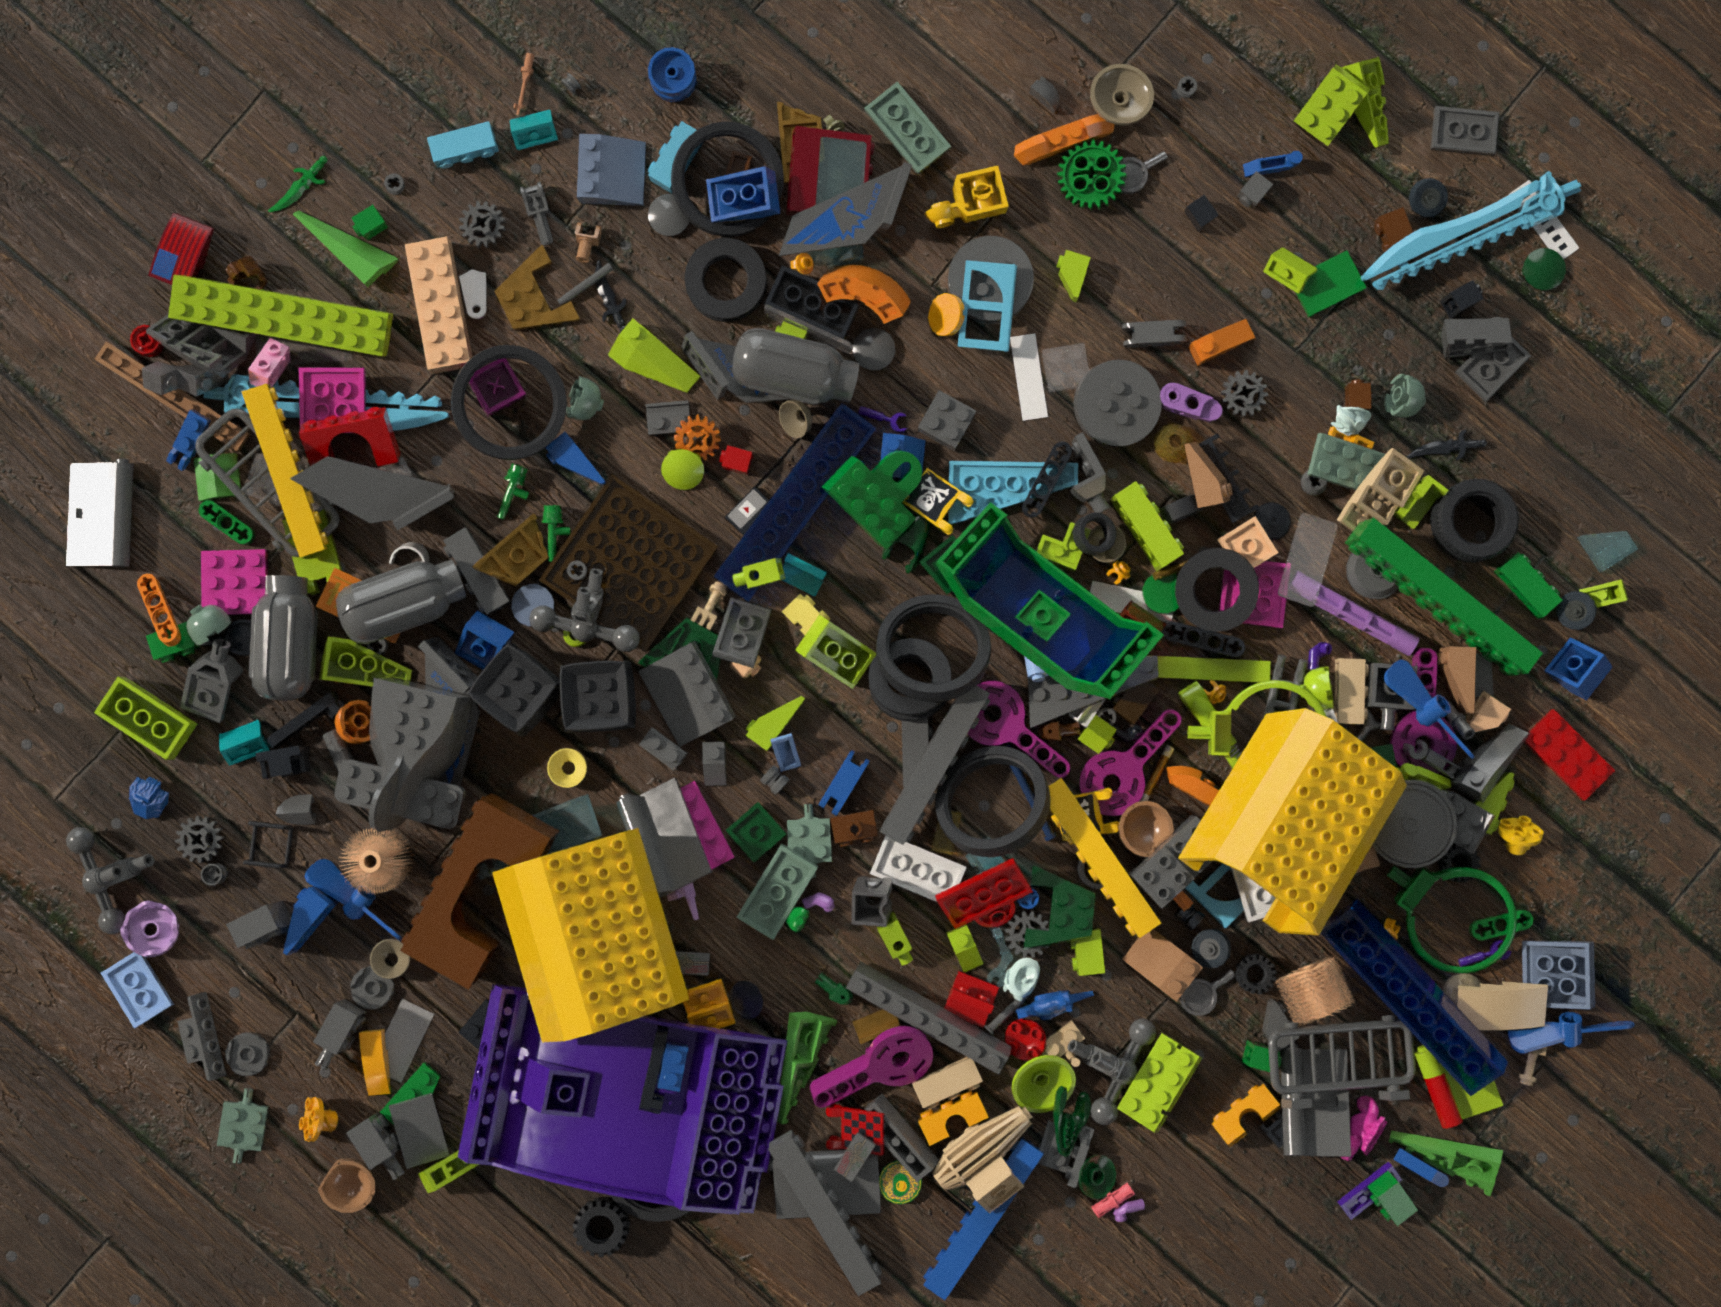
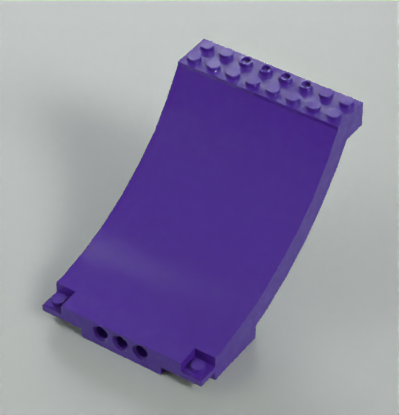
(575, 1117)

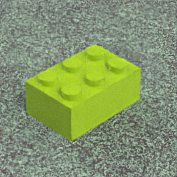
(1332, 105)
(835, 651)

